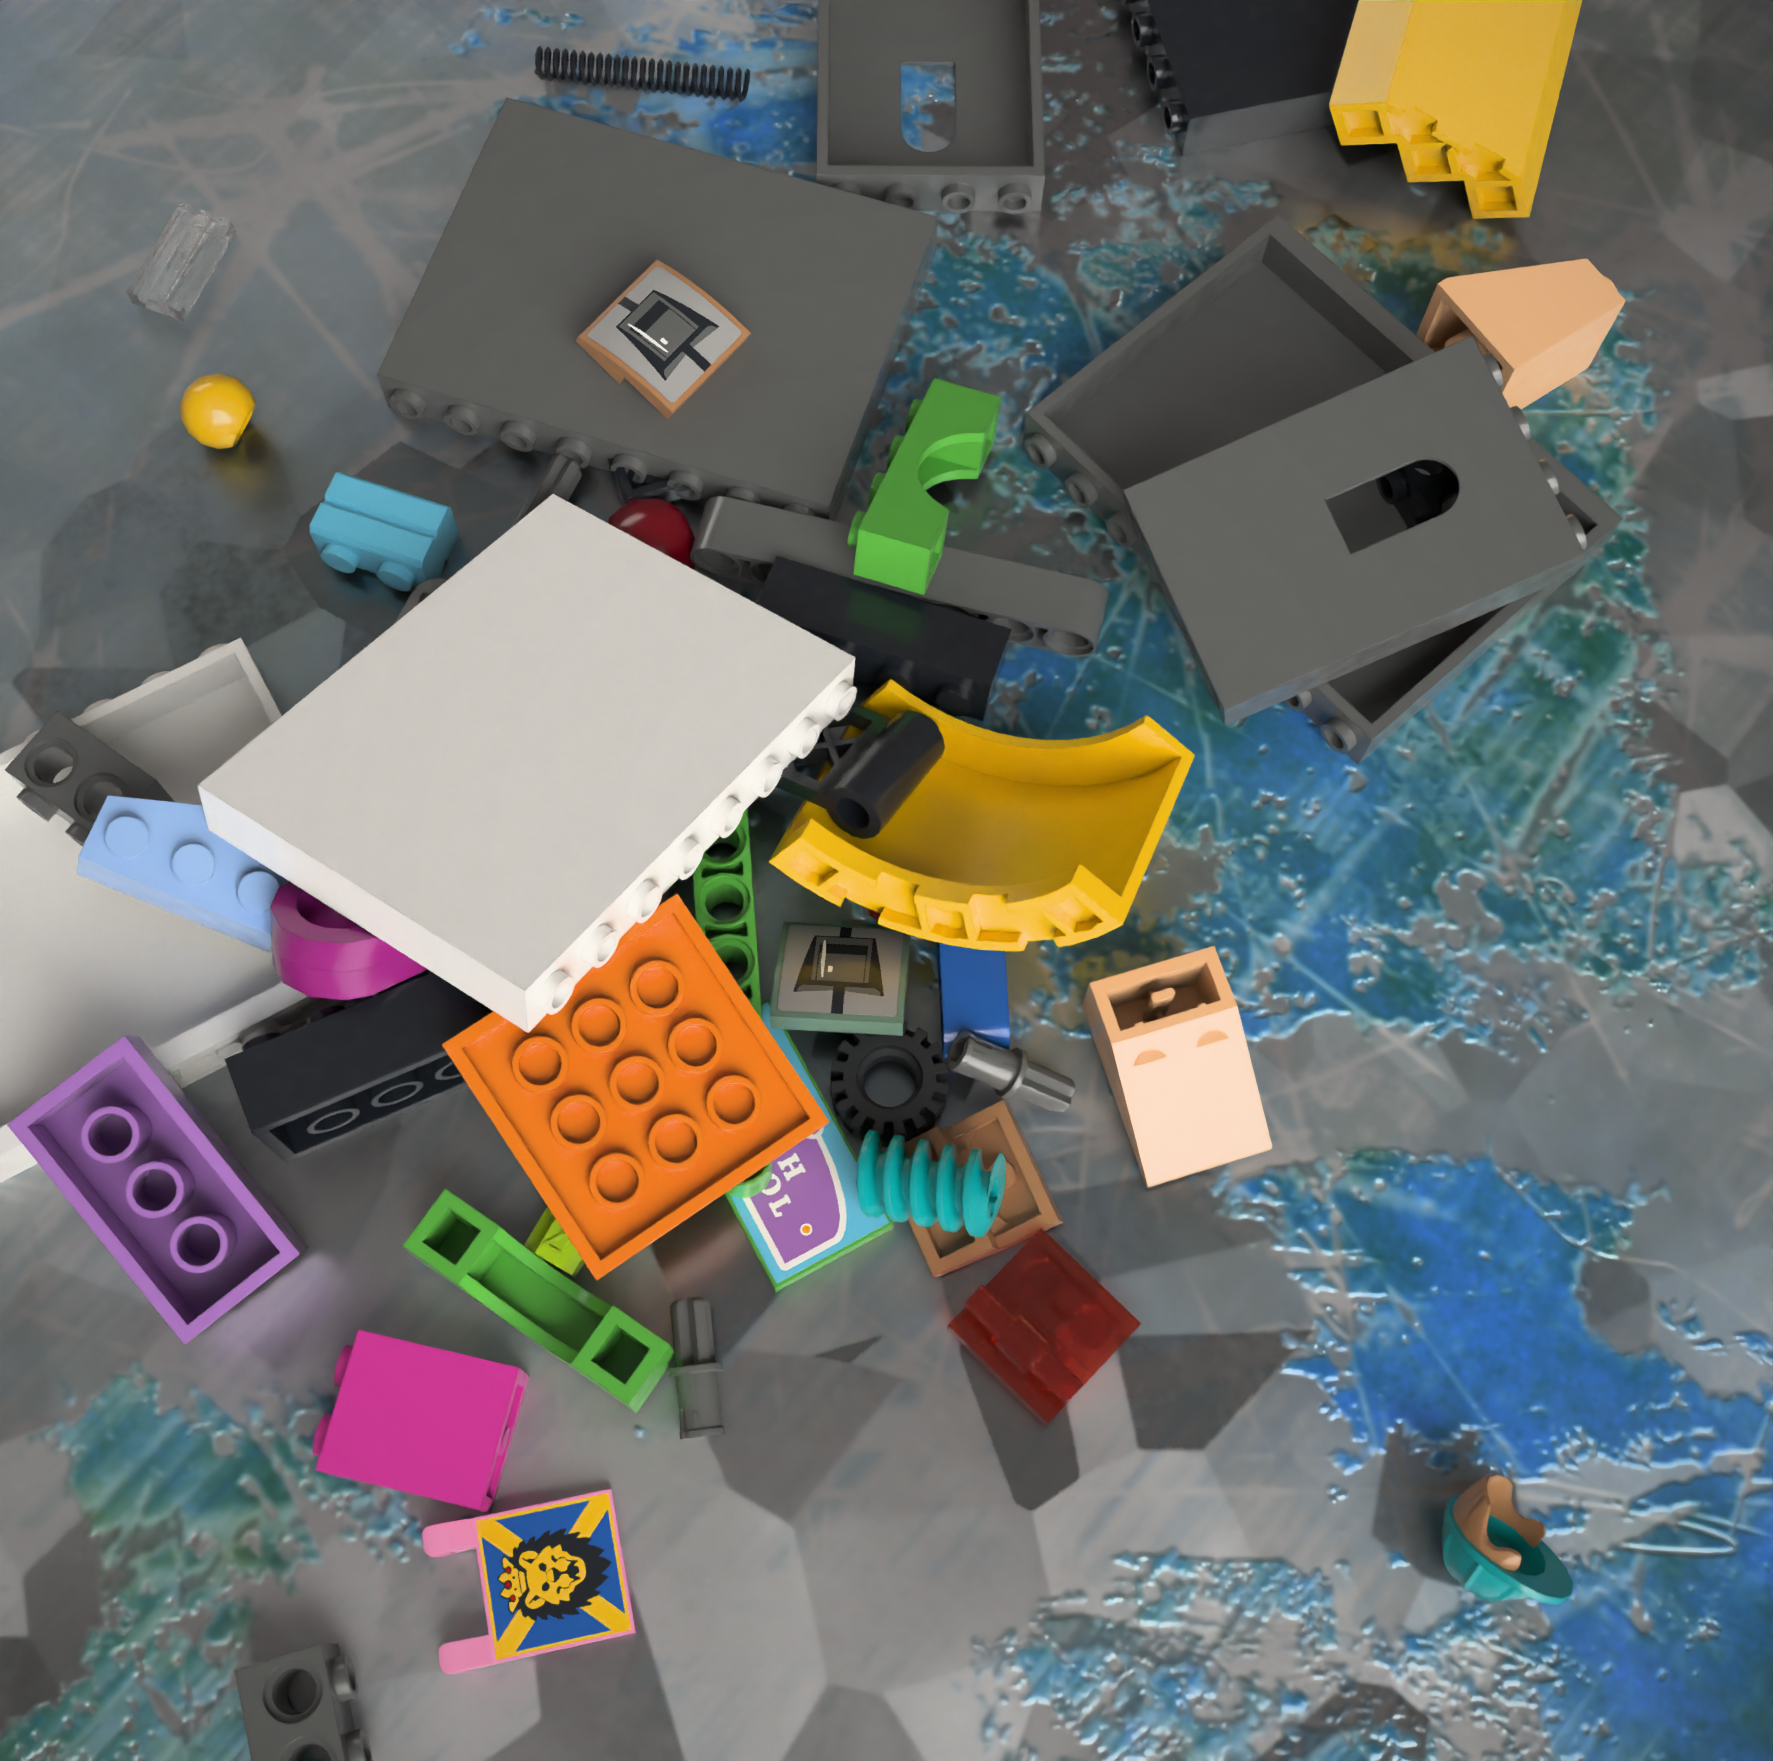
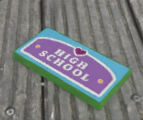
(812, 1200)

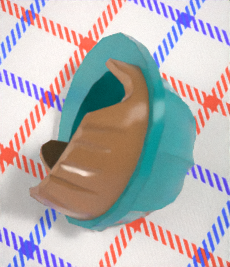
(1499, 1550)

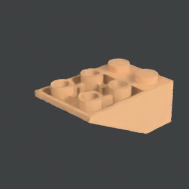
(1178, 1065)

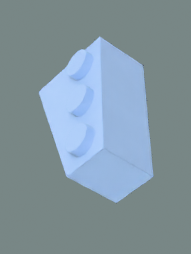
(175, 863)

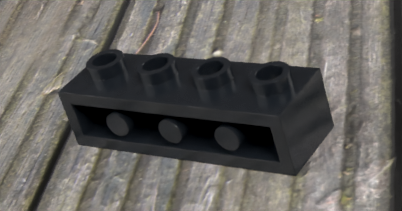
(919, 645)

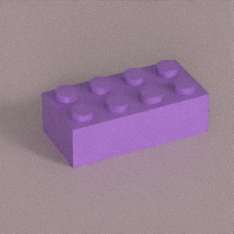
(158, 1186)

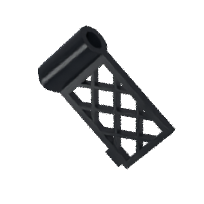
(868, 772)

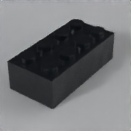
(352, 1065)

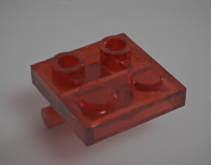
(1043, 1326)

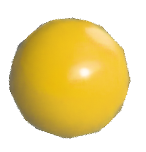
(217, 410)

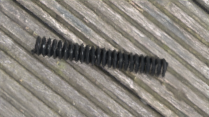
(642, 82)

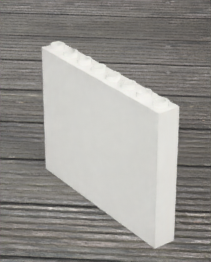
(531, 756)
(103, 965)

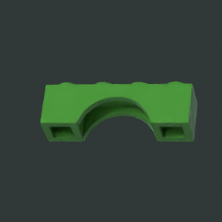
(904, 526)
(540, 1301)

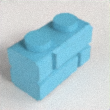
(383, 532)

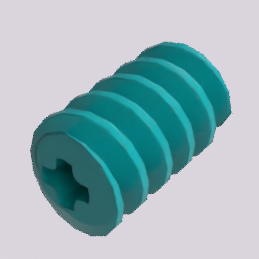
(929, 1188)

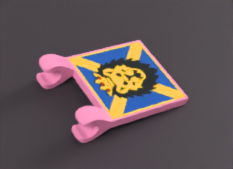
(546, 1579)

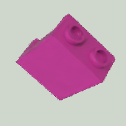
(421, 1420)

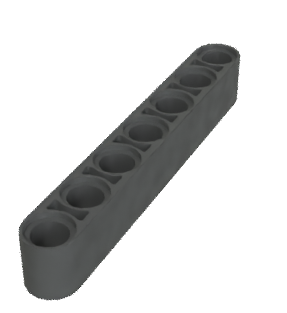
(1038, 604)

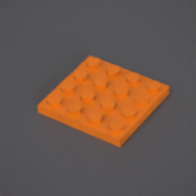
(639, 1090)

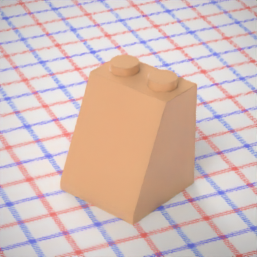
(1532, 319)

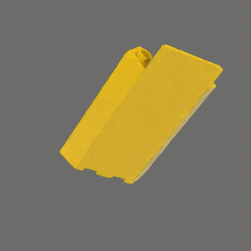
(1458, 90)

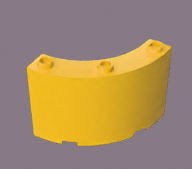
(1001, 834)

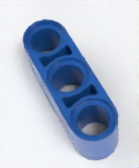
(972, 995)

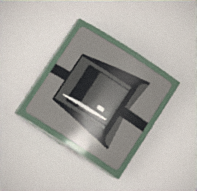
(840, 979)

